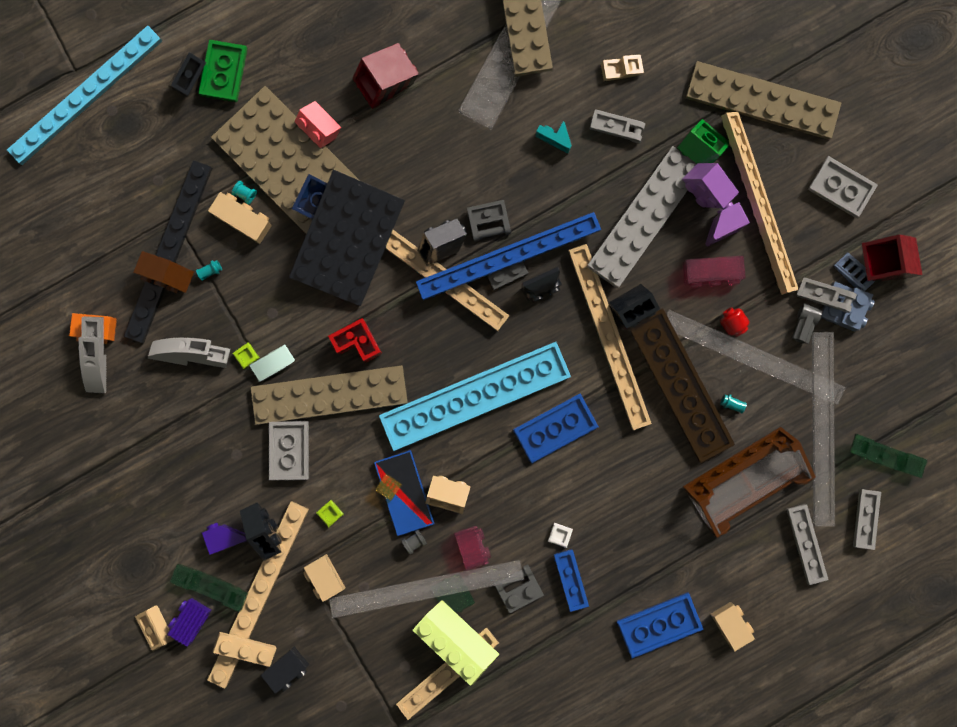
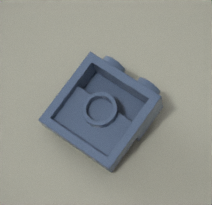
(856, 318)

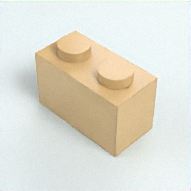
(447, 494)
(324, 578)
(732, 626)

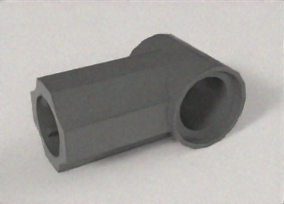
(807, 319)

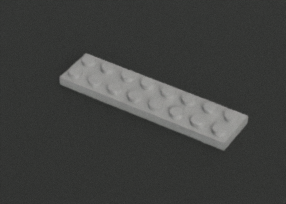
(642, 219)

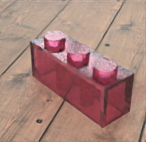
(714, 271)

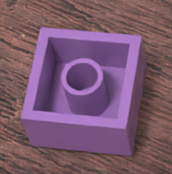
(710, 185)

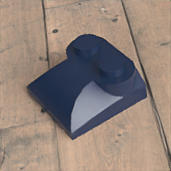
(309, 196)

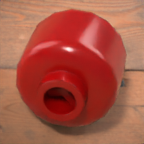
(734, 321)

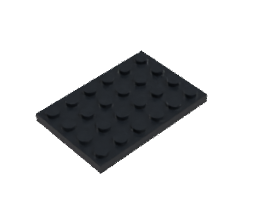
(346, 238)

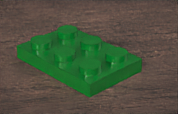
(223, 70)

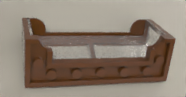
(749, 479)

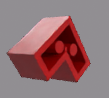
(357, 336)

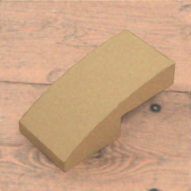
(622, 68)

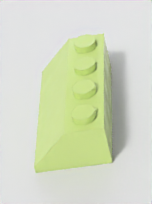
(456, 642)

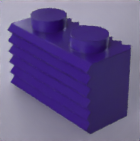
(189, 621)

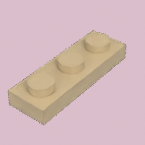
(244, 649)

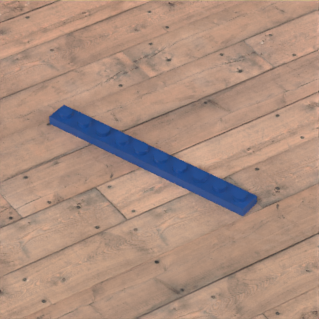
(508, 256)

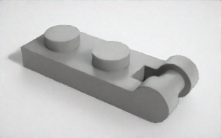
(617, 125)
(826, 294)

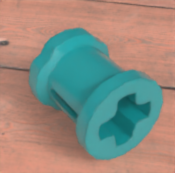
(244, 192)

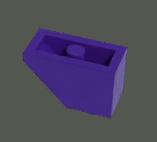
(222, 537)

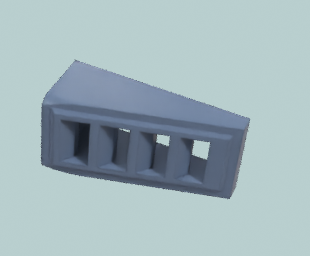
(850, 277)

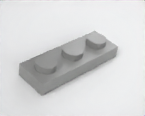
(867, 519)

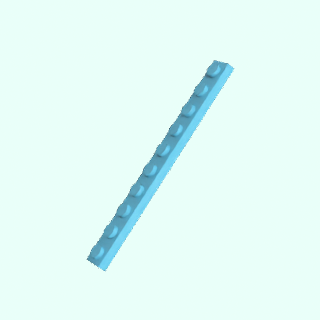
(84, 95)

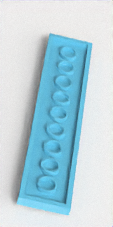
(474, 396)

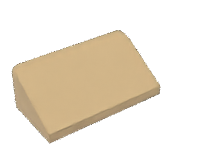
(154, 628)

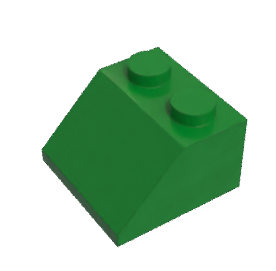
(703, 144)

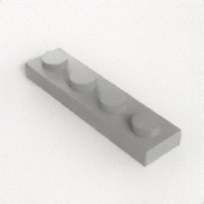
(807, 544)

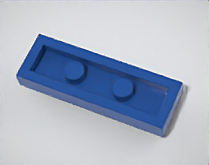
(571, 580)

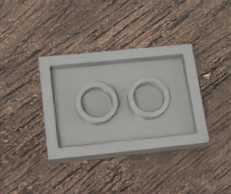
(842, 187)
(289, 450)

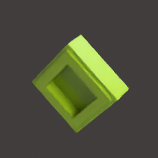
(246, 355)
(329, 513)

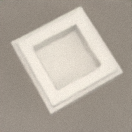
(560, 535)

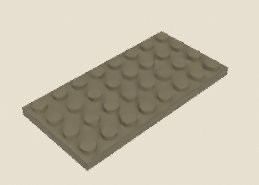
(276, 151)

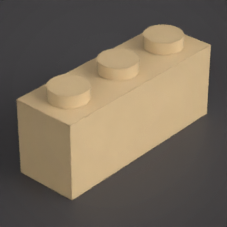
(240, 217)

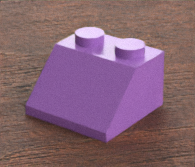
(727, 222)

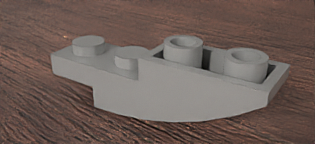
(189, 349)
(92, 354)

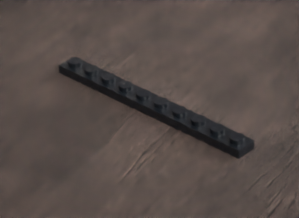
(169, 248)

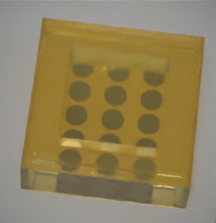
(388, 487)

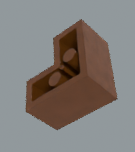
(163, 272)

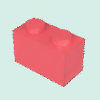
(317, 124)

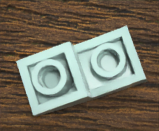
(272, 363)

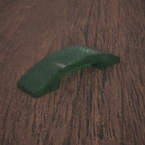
(888, 456)
(209, 586)

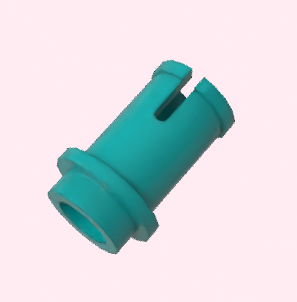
(209, 270)
(732, 403)

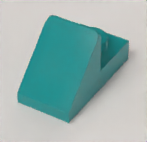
(559, 140)

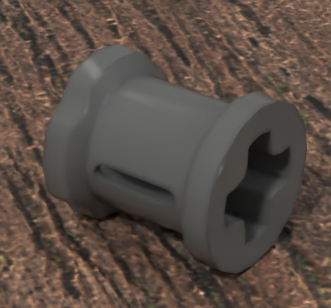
(414, 542)

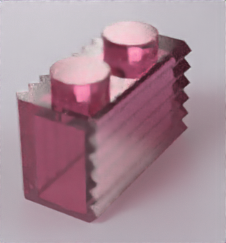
(472, 548)

